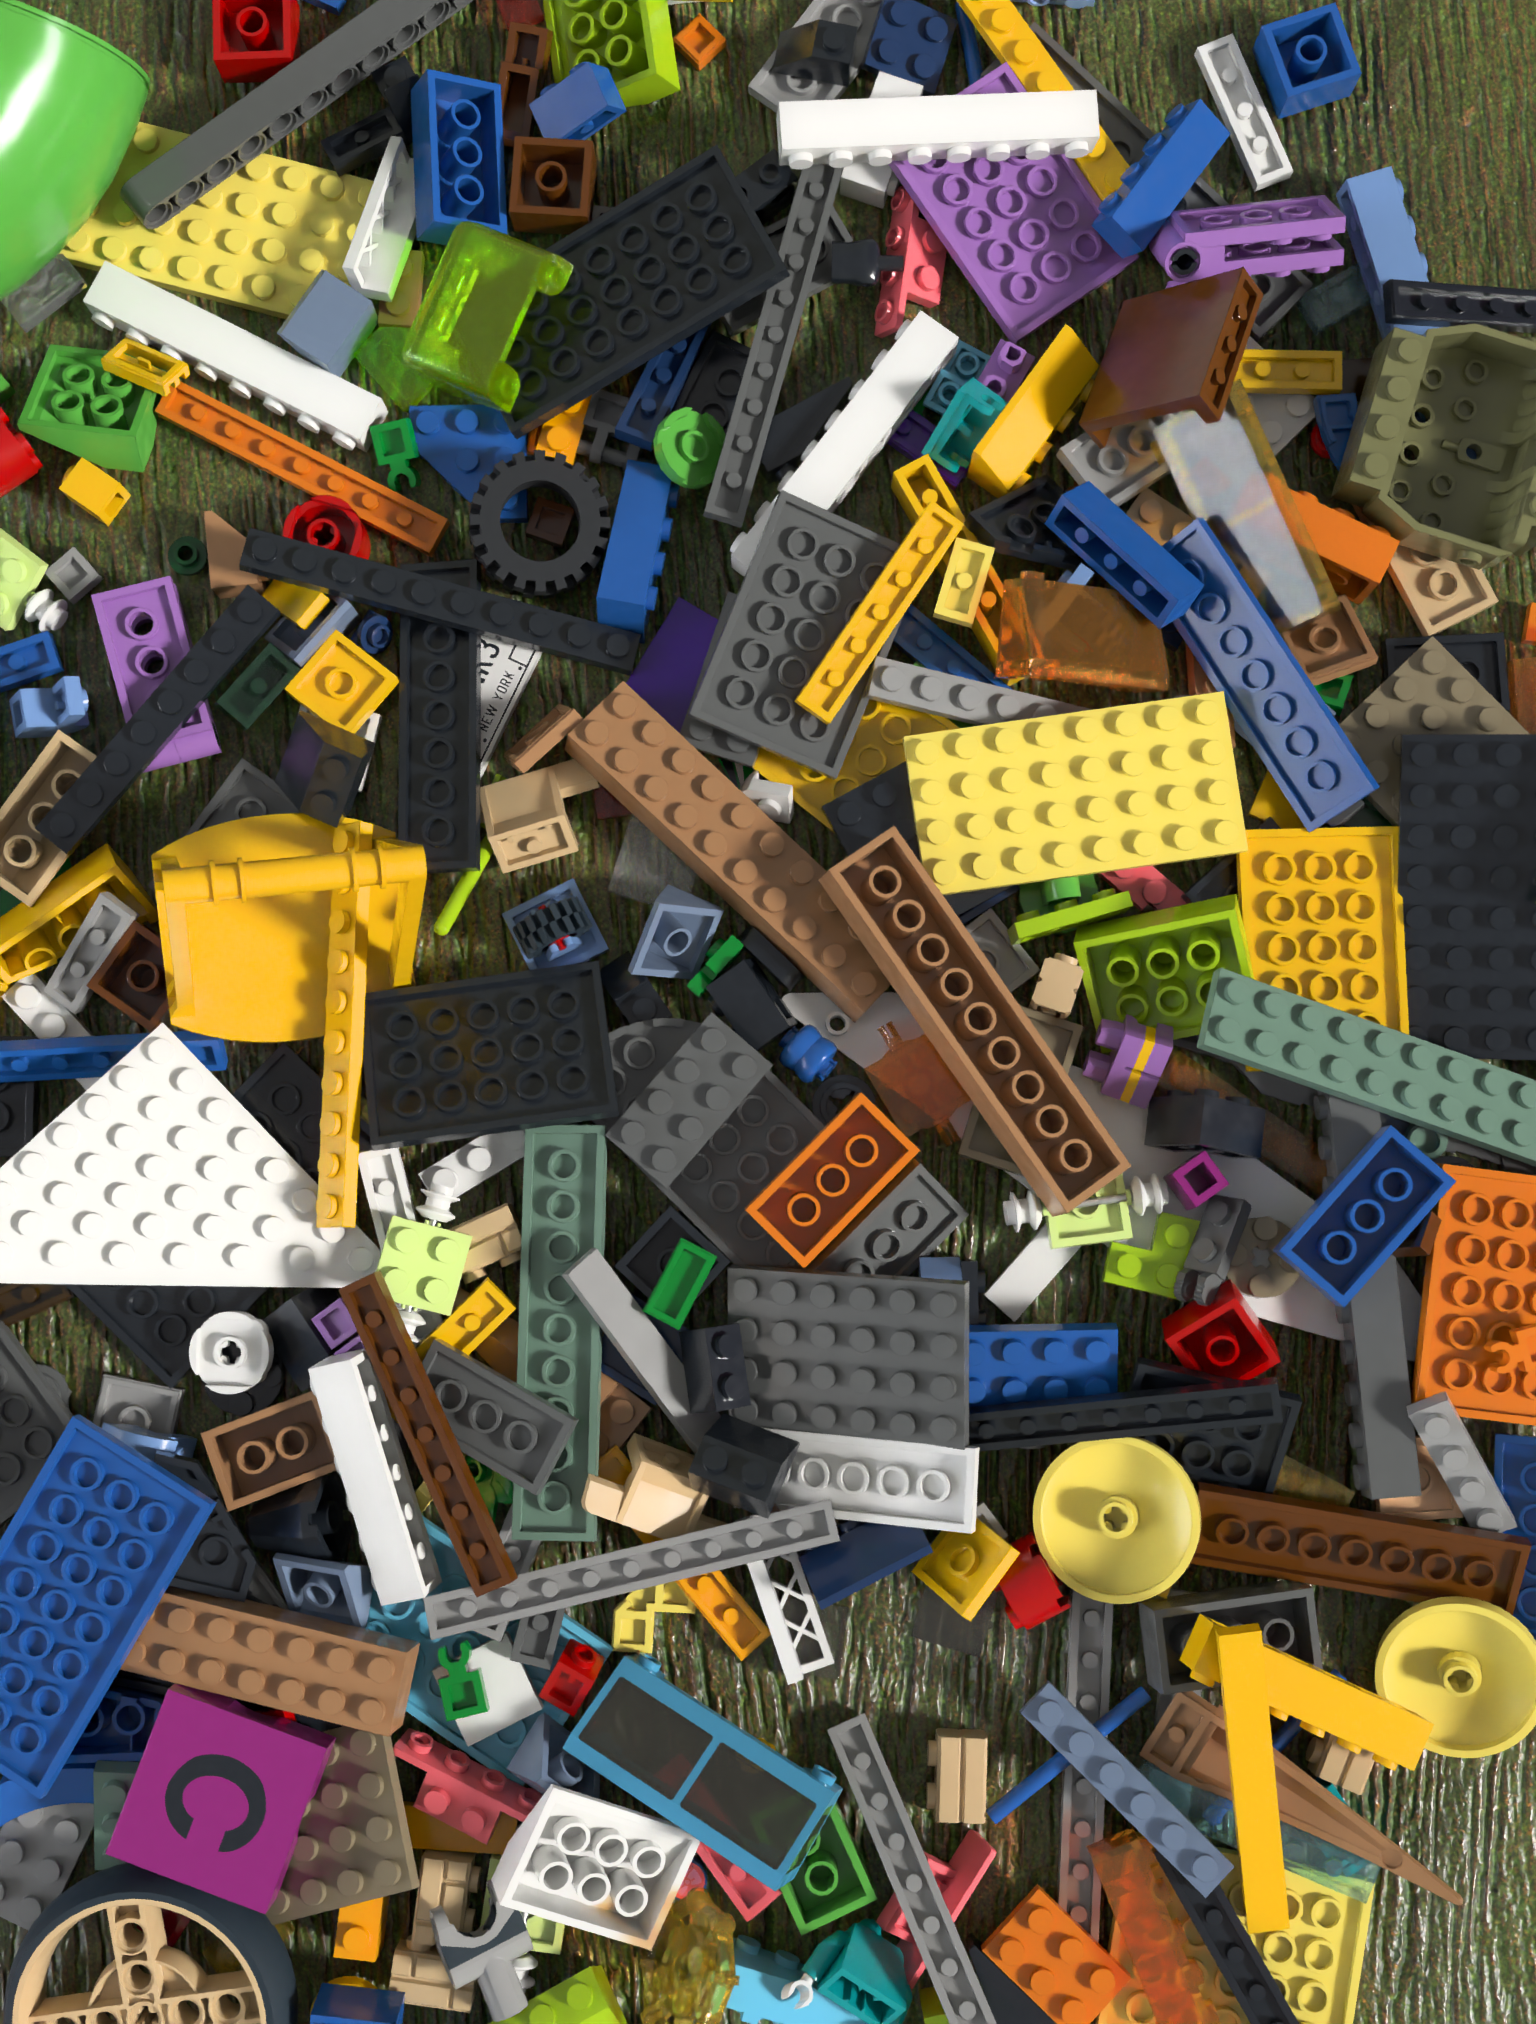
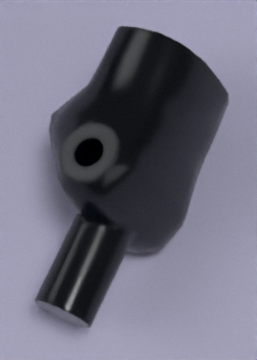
(861, 262)

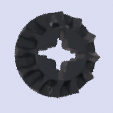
(837, 1087)

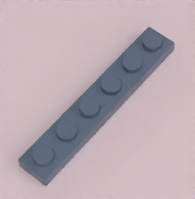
(1127, 1789)

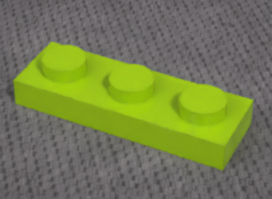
(1069, 915)

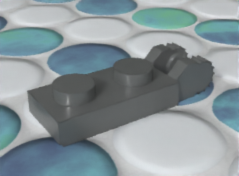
(1212, 1249)

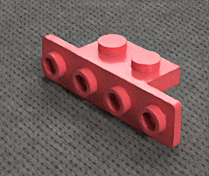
(922, 265)
(462, 1789)
(956, 1884)

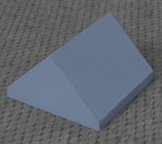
(329, 323)
(302, 644)
(675, 935)
(326, 1588)
(544, 1762)

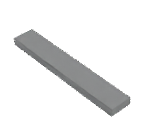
(638, 1343)

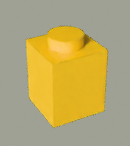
(94, 491)

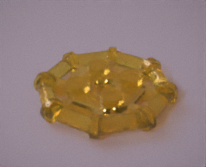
(688, 1970)

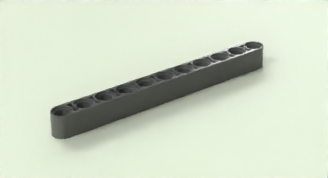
(280, 106)

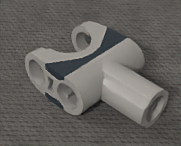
(486, 1955)

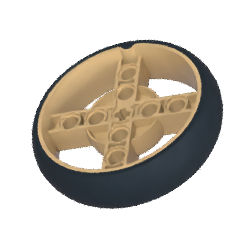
(136, 1896)

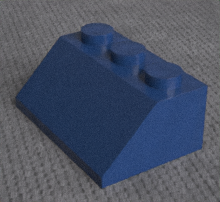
(860, 1558)

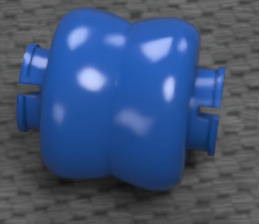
(807, 1053)

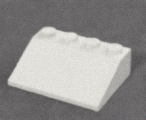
(594, 1866)

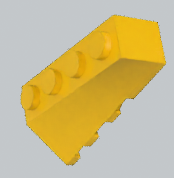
(42, 933)

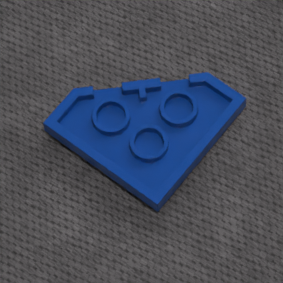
(465, 446)

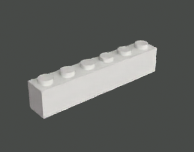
(375, 1477)

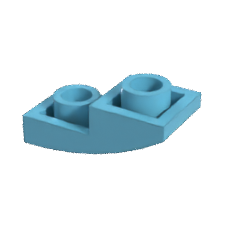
(964, 365)

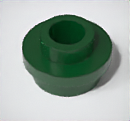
(195, 564)

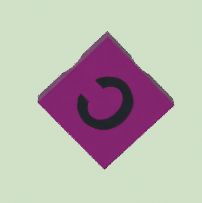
(220, 1796)

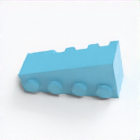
(761, 1984)

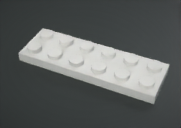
(884, 1481)

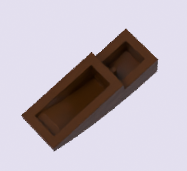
(523, 78)

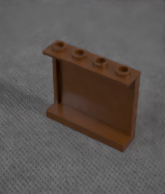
(1173, 353)

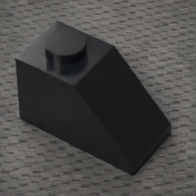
(817, 52)

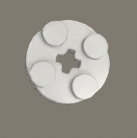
(215, 1368)

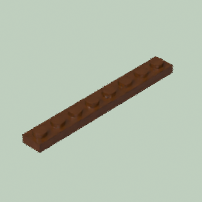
(428, 1434)

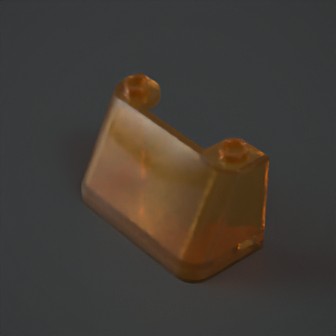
(1078, 637)

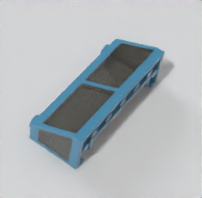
(703, 1772)

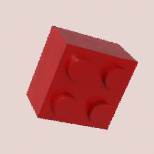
(254, 38)
(1221, 1336)

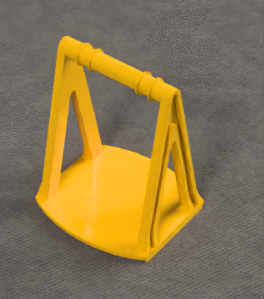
(251, 916)

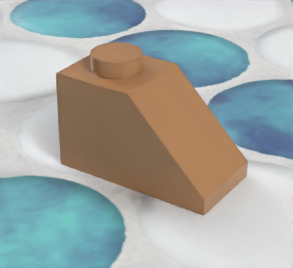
(224, 555)

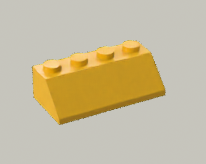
(1034, 416)

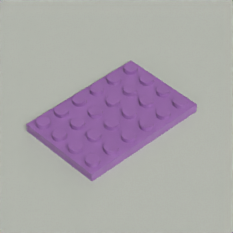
(1016, 226)

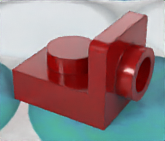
(572, 1677)

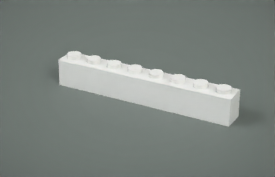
(937, 128)
(235, 357)
(863, 427)

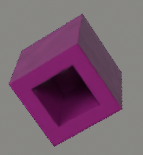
(1196, 1180)

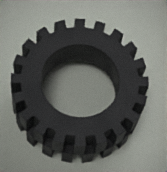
(502, 561)

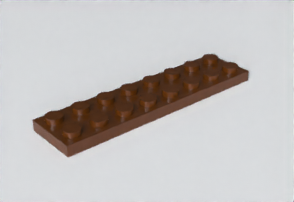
(1356, 1548)

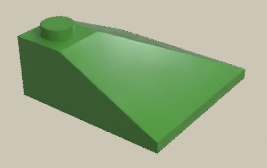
(91, 410)

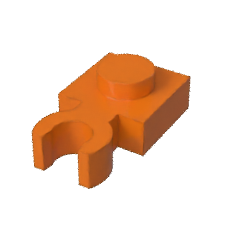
(1520, 1350)

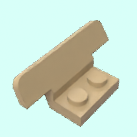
(528, 814)
(655, 1494)

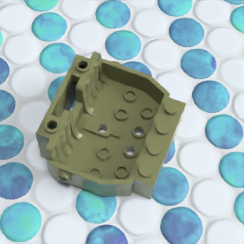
(1474, 395)

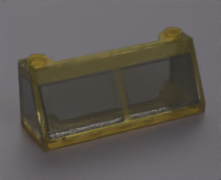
(1240, 491)

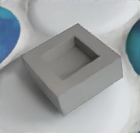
(73, 575)

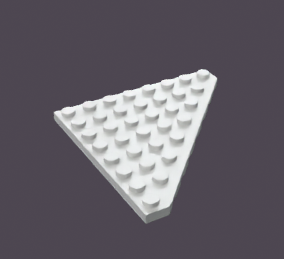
(167, 1187)

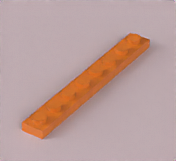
(302, 466)

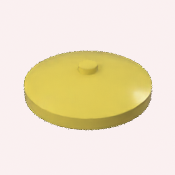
(1117, 1519)
(1463, 1671)

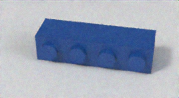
(1160, 178)
(1124, 554)

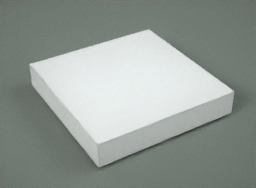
(507, 1688)

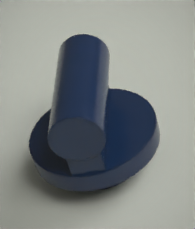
(373, 633)

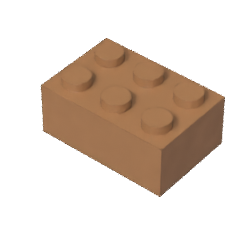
(269, 1451)

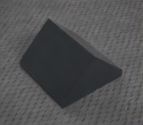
(297, 1337)

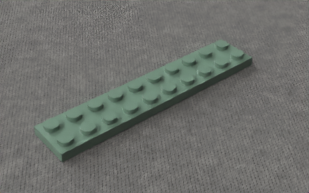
(1370, 1065)
(556, 1332)

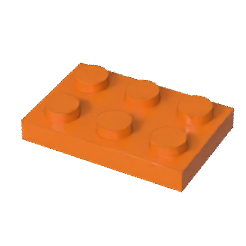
(1055, 1960)

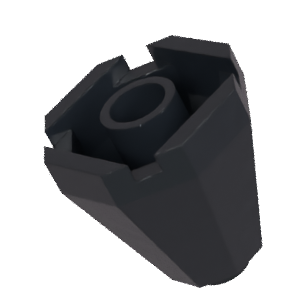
(303, 1520)

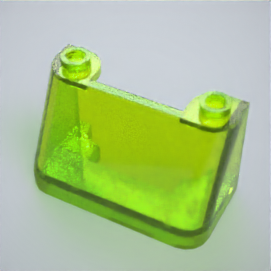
(477, 311)

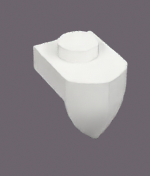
(771, 797)

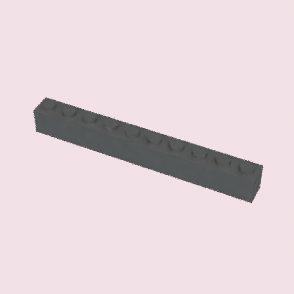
(1372, 1334)

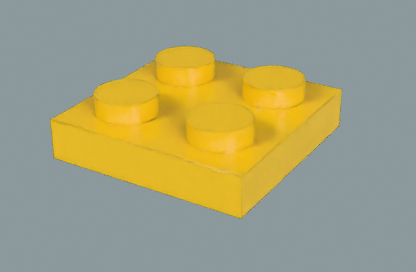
(342, 683)
(966, 1567)

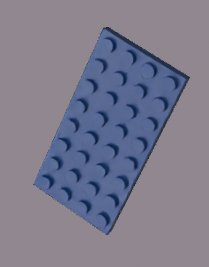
(79, 1587)

